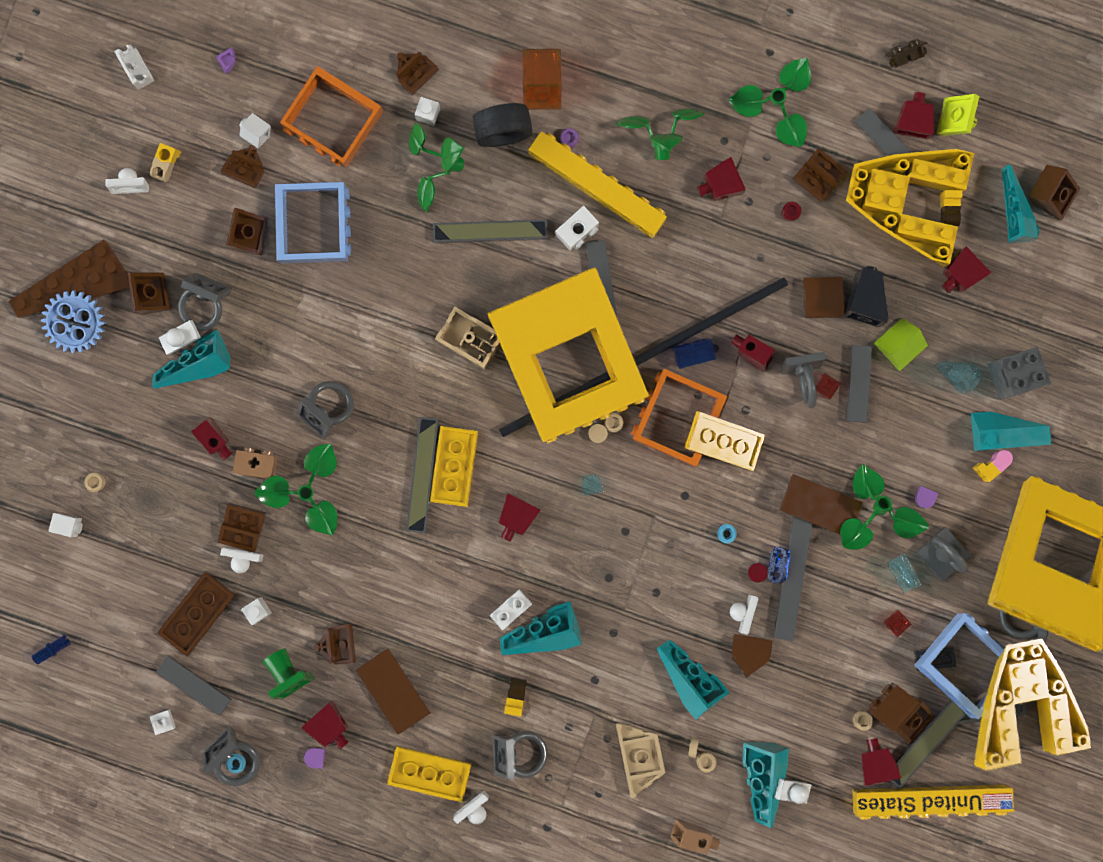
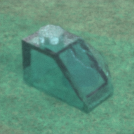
(960, 375)

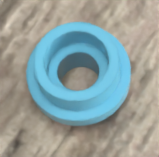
(731, 529)
(236, 769)

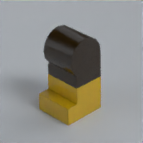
(950, 207)
(515, 697)

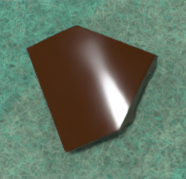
(414, 71)
(244, 166)
(337, 644)
(750, 653)

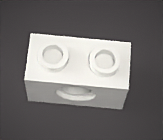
(580, 218)
(511, 609)

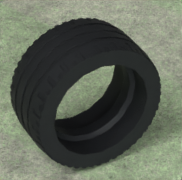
(502, 125)

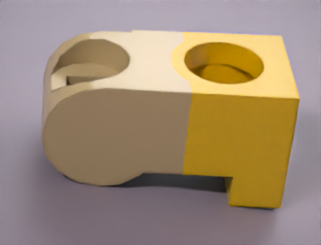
(164, 162)

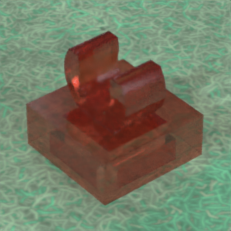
(827, 386)
(897, 623)

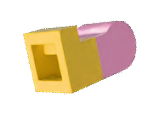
(998, 463)

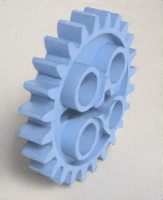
(77, 305)

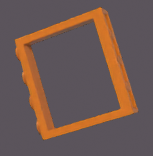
(300, 101)
(646, 411)

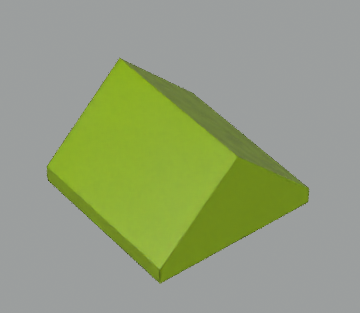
(901, 343)

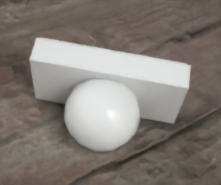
(127, 183)
(179, 337)
(240, 561)
(744, 613)
(793, 791)
(473, 810)

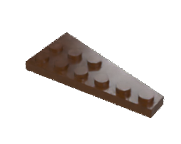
(92, 272)

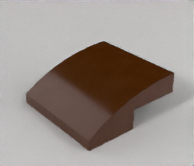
(819, 175)
(823, 297)
(241, 527)

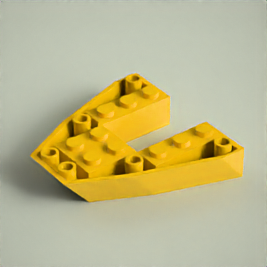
(880, 192)
(1023, 675)

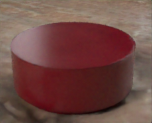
(791, 211)
(757, 572)

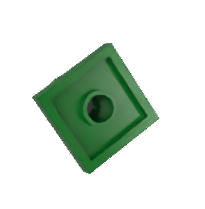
(285, 675)

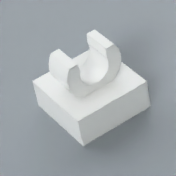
(162, 722)

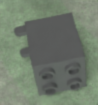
(1019, 373)

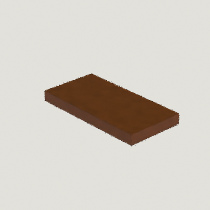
(818, 504)
(196, 614)
(393, 691)

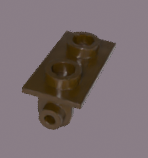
(913, 49)

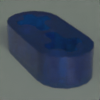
(778, 565)

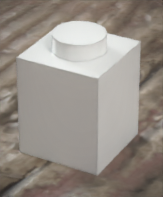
(427, 111)
(254, 130)
(65, 525)
(256, 611)

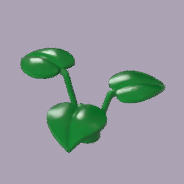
(748, 101)
(662, 142)
(450, 163)
(869, 484)
(275, 490)

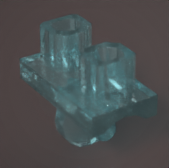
(903, 573)

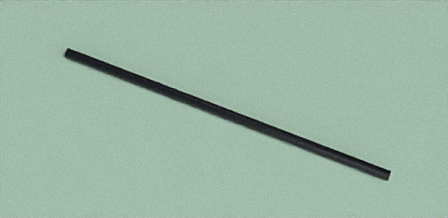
(663, 346)

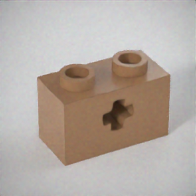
(244, 466)

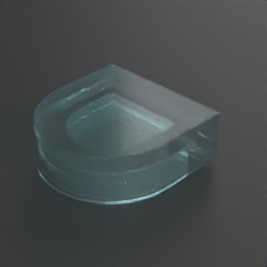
(591, 484)

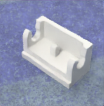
(134, 67)

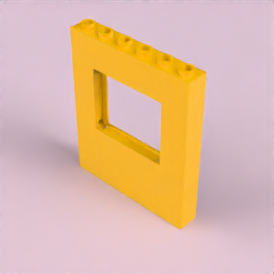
(556, 317)
(1038, 591)

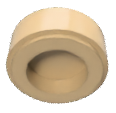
(613, 423)
(597, 433)
(94, 482)
(862, 720)
(693, 747)
(706, 762)

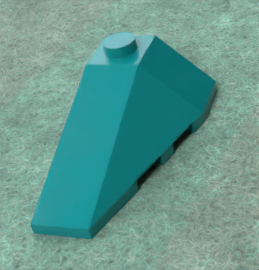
(1019, 216)
(201, 362)
(1004, 431)
(550, 632)
(694, 685)
(765, 765)

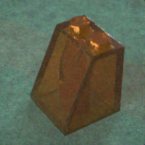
(542, 79)

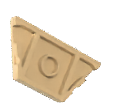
(640, 757)

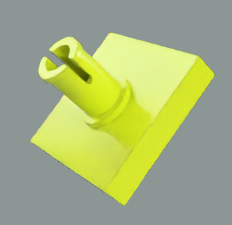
(958, 115)

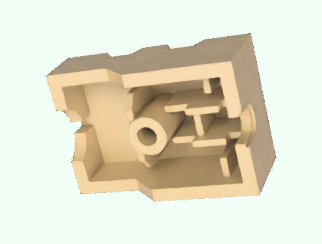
(469, 338)

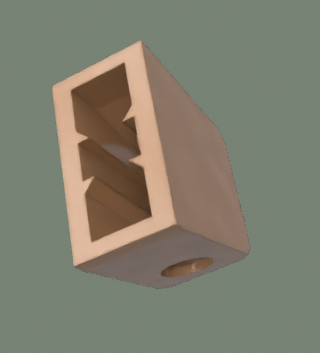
(693, 837)

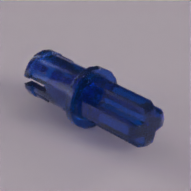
(51, 649)

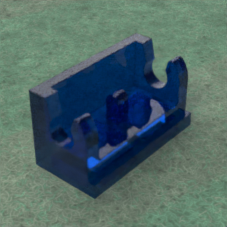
(694, 353)

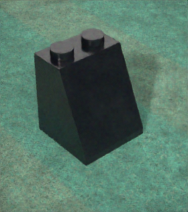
(867, 298)

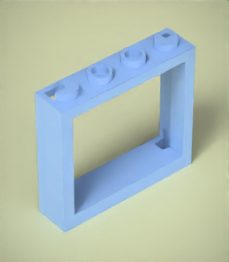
(281, 223)
(938, 679)

